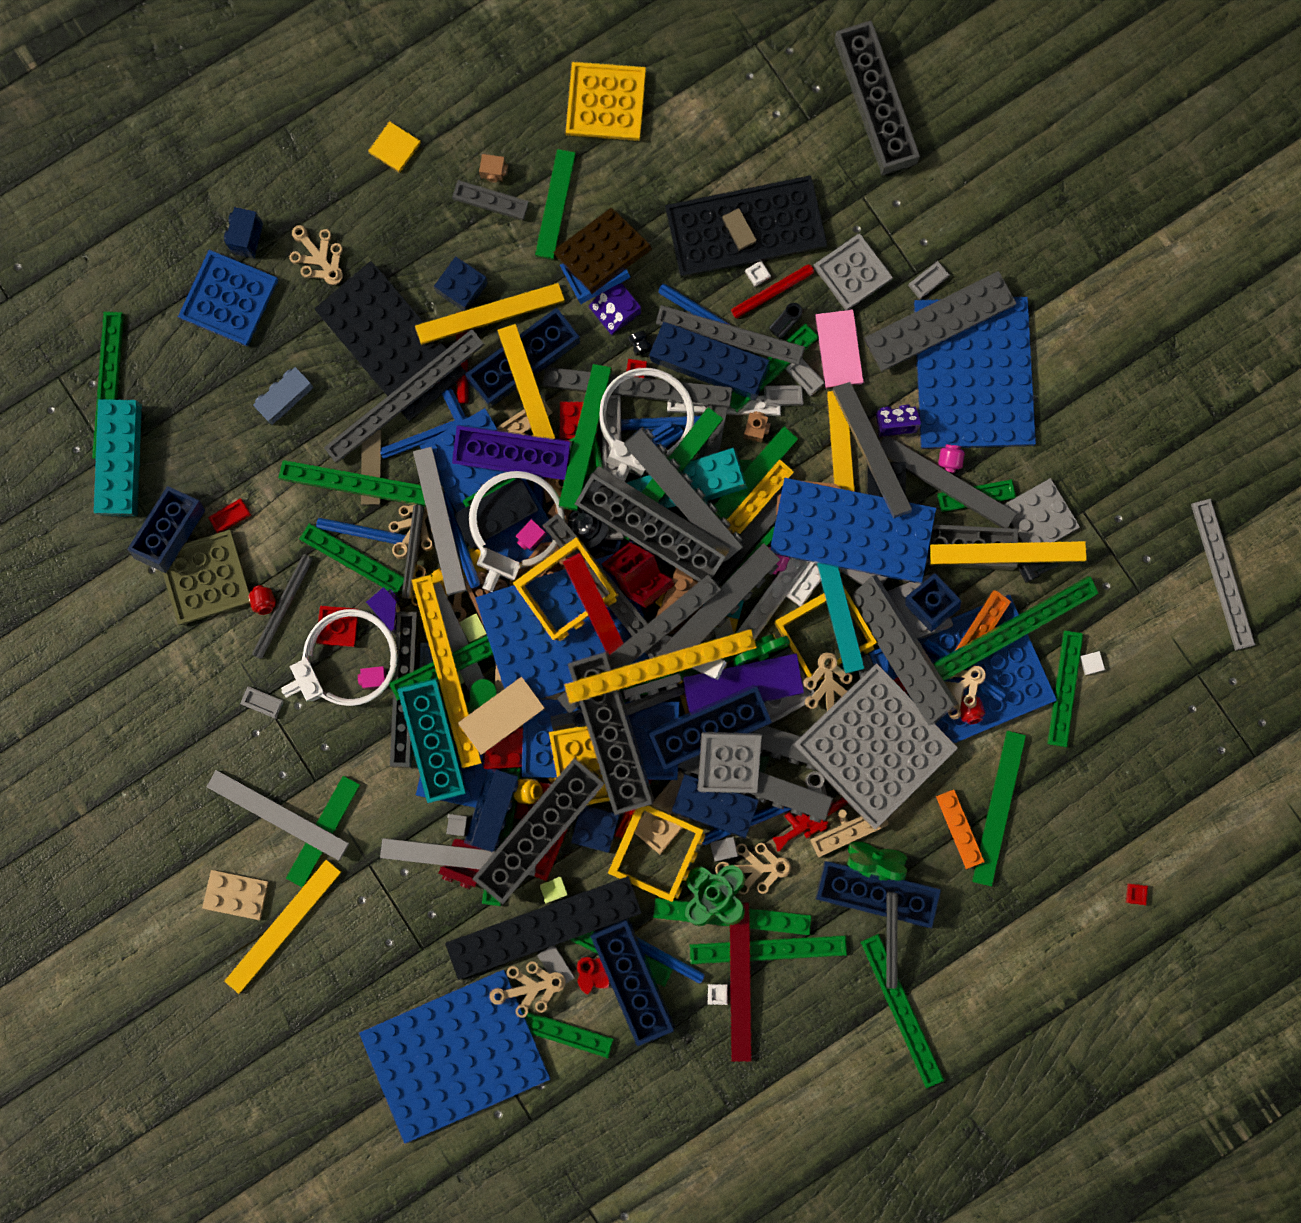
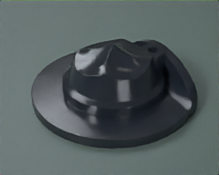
(588, 528)

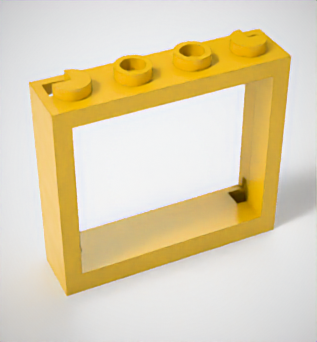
(547, 564)
(813, 604)
(690, 857)

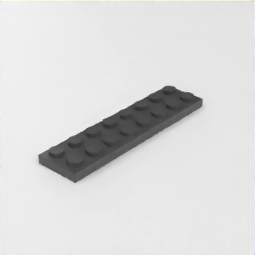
(940, 321)
(903, 651)

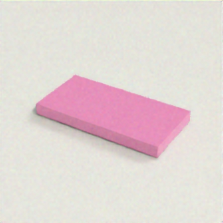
(839, 348)

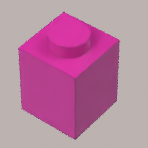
(530, 535)
(372, 677)

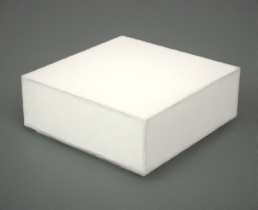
(758, 273)
(1092, 663)
(718, 994)

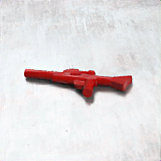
(802, 823)

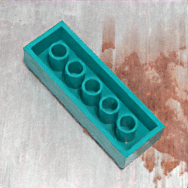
(117, 458)
(713, 474)
(432, 740)

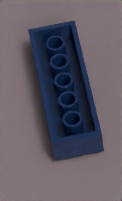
(543, 345)
(709, 360)
(681, 737)
(856, 891)
(633, 982)

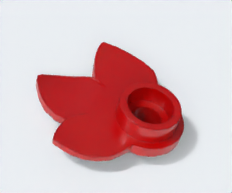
(594, 977)

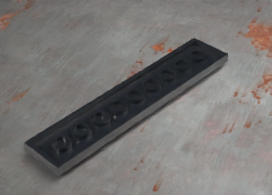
(543, 927)

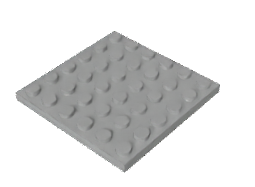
(875, 746)

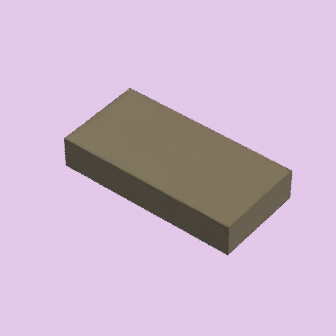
(739, 229)

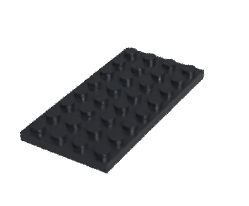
(779, 214)
(382, 335)

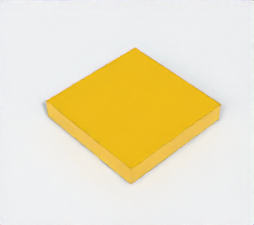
(394, 147)

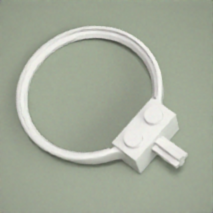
(619, 454)
(493, 561)
(304, 674)

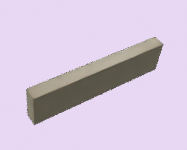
(371, 463)

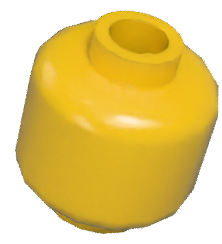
(528, 791)

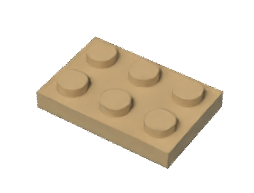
(235, 895)

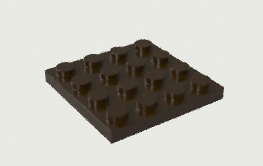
(602, 250)

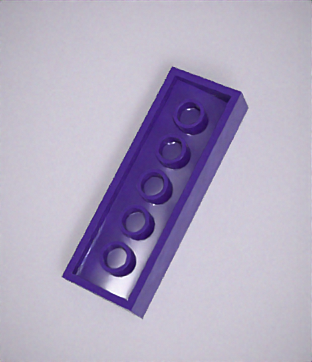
(511, 451)
(773, 677)

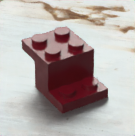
(637, 574)

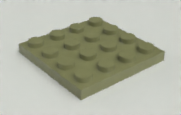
(206, 578)

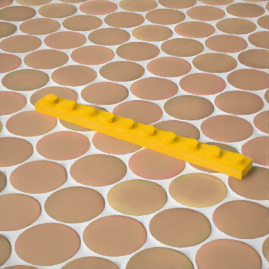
(755, 500)
(659, 666)
(445, 667)

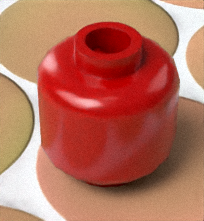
(262, 600)
(972, 715)

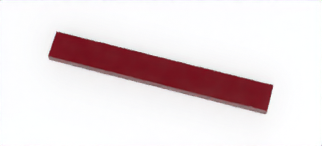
(740, 989)

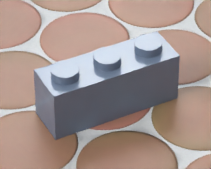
(282, 395)

